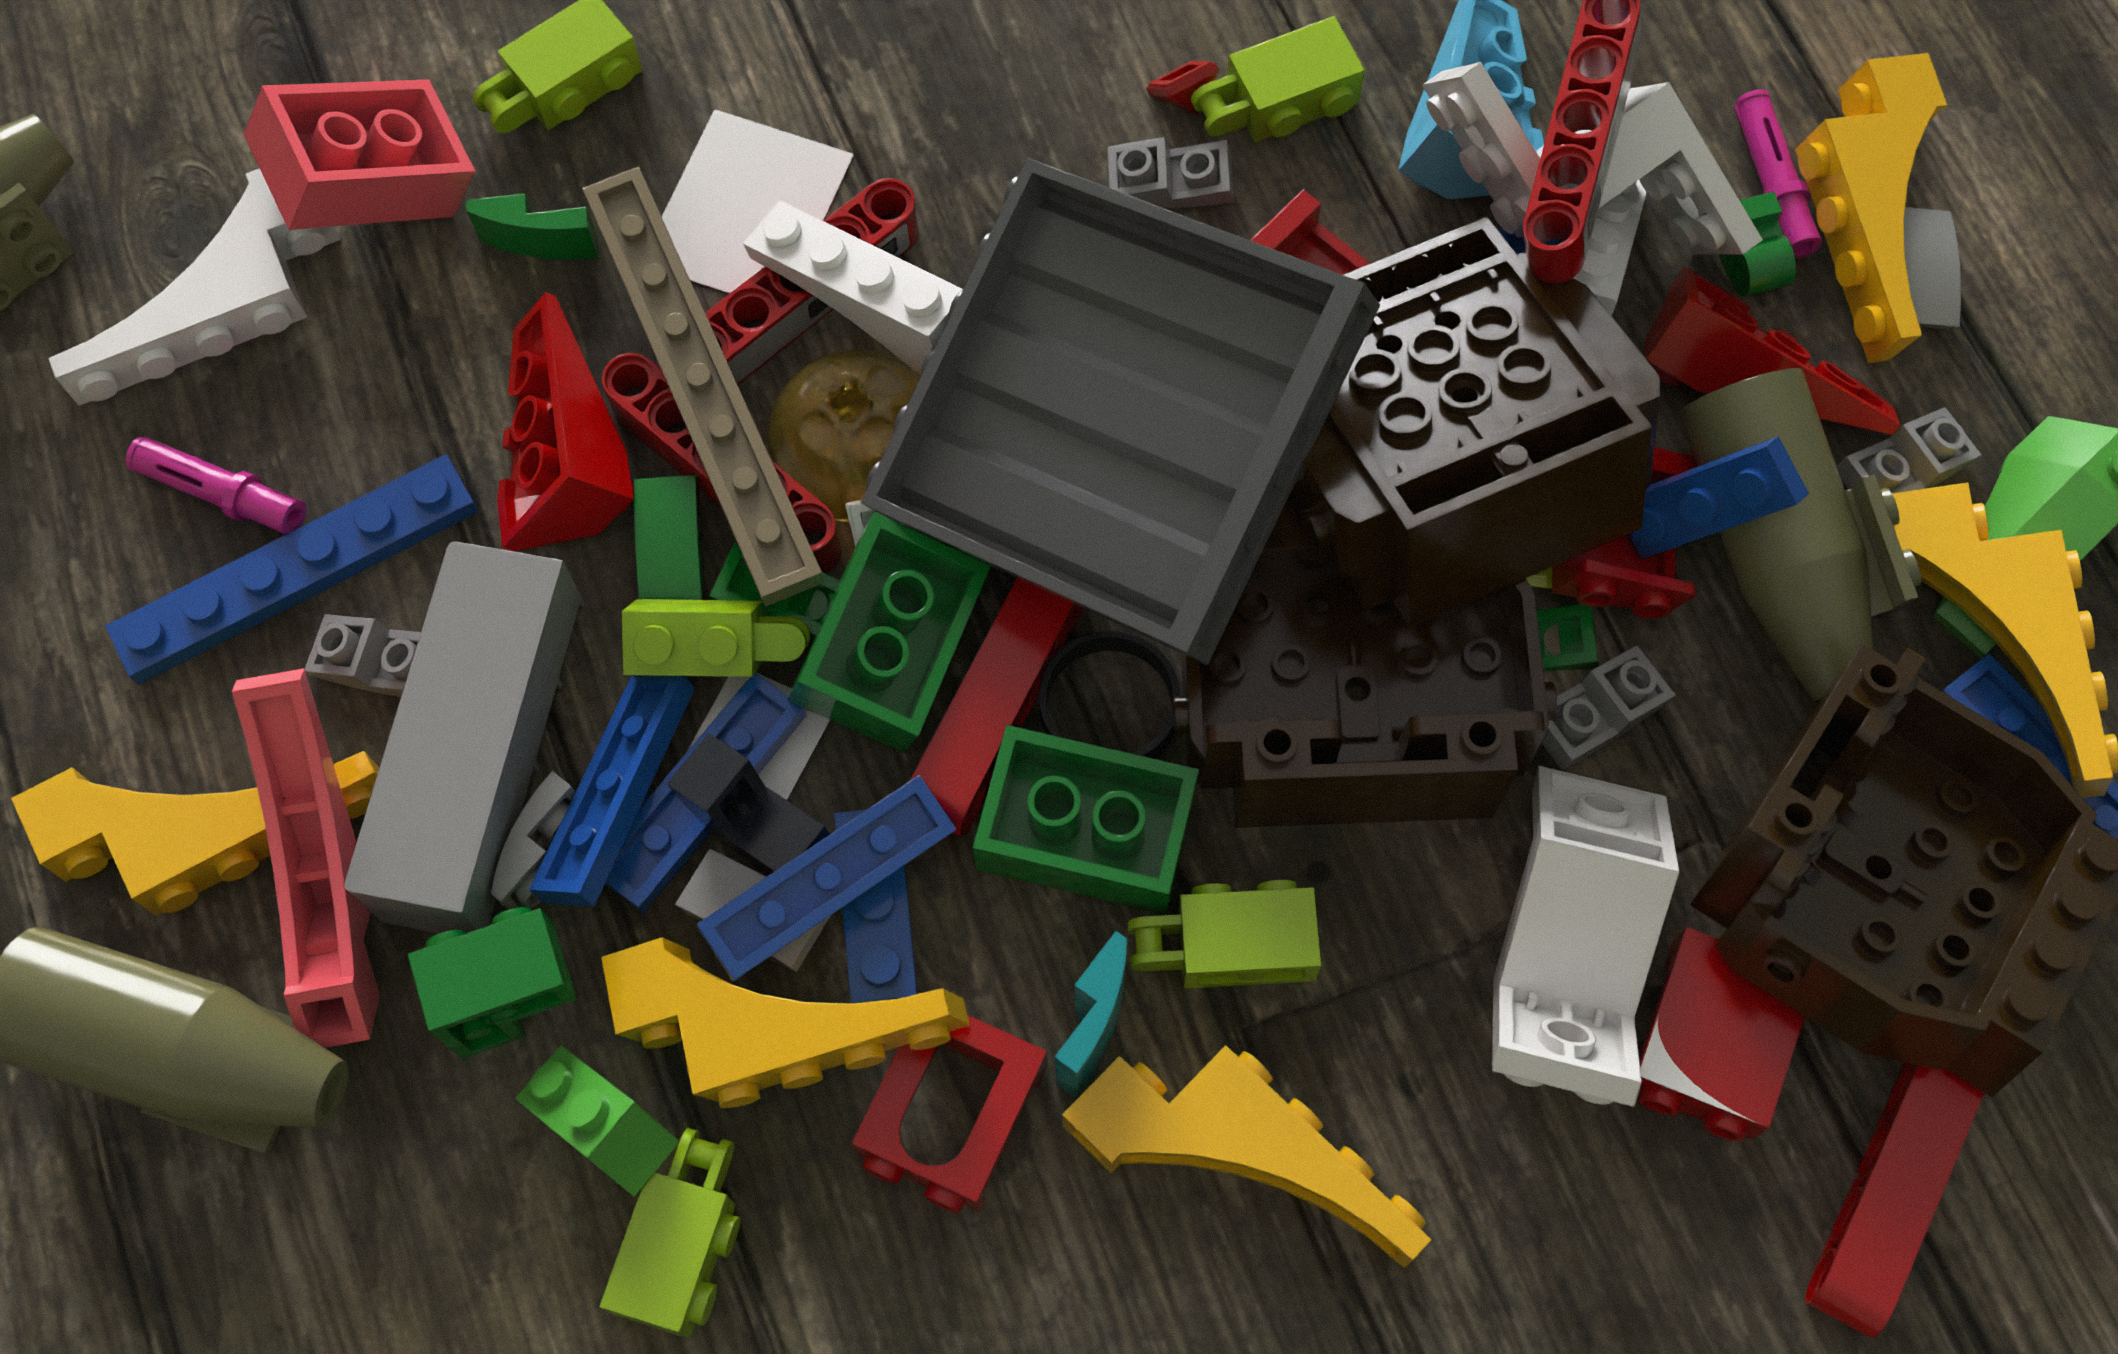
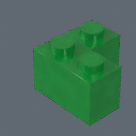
(490, 979)

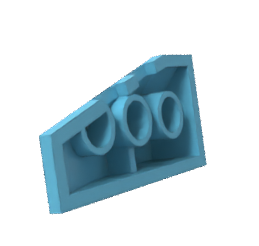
(1477, 33)

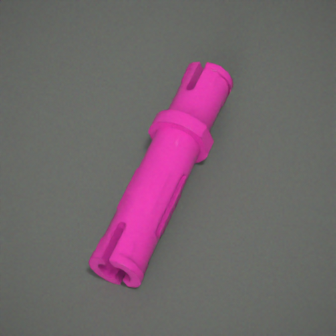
(1777, 170)
(237, 494)

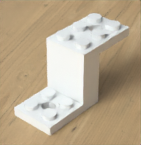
(1652, 146)
(1583, 937)

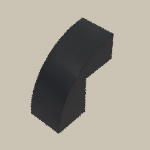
(741, 810)

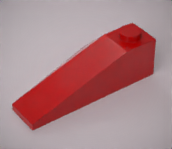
(1713, 342)
(567, 454)

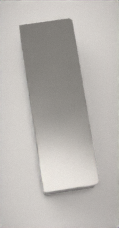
(464, 738)

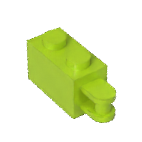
(560, 68)
(1284, 83)
(706, 637)
(1234, 936)
(675, 1242)

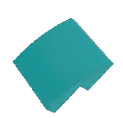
(1098, 1006)

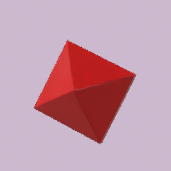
(1180, 84)

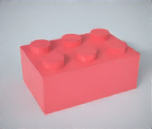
(358, 152)

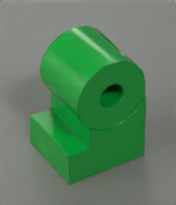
(1768, 263)

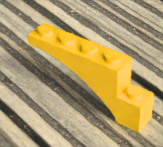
(1859, 191)
(2028, 605)
(160, 842)
(755, 1040)
(1239, 1127)

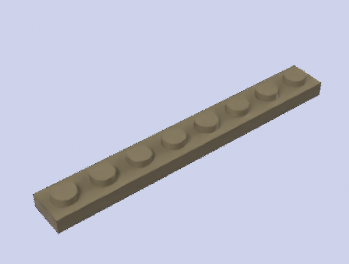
(703, 388)

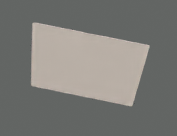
(734, 184)

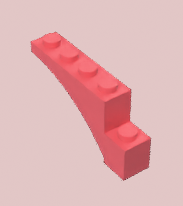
(311, 848)

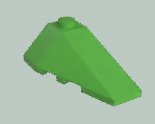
(2049, 482)

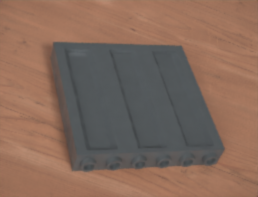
(1121, 405)

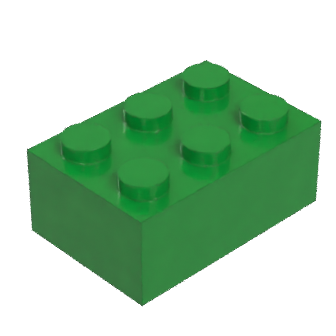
(889, 633)
(1085, 819)

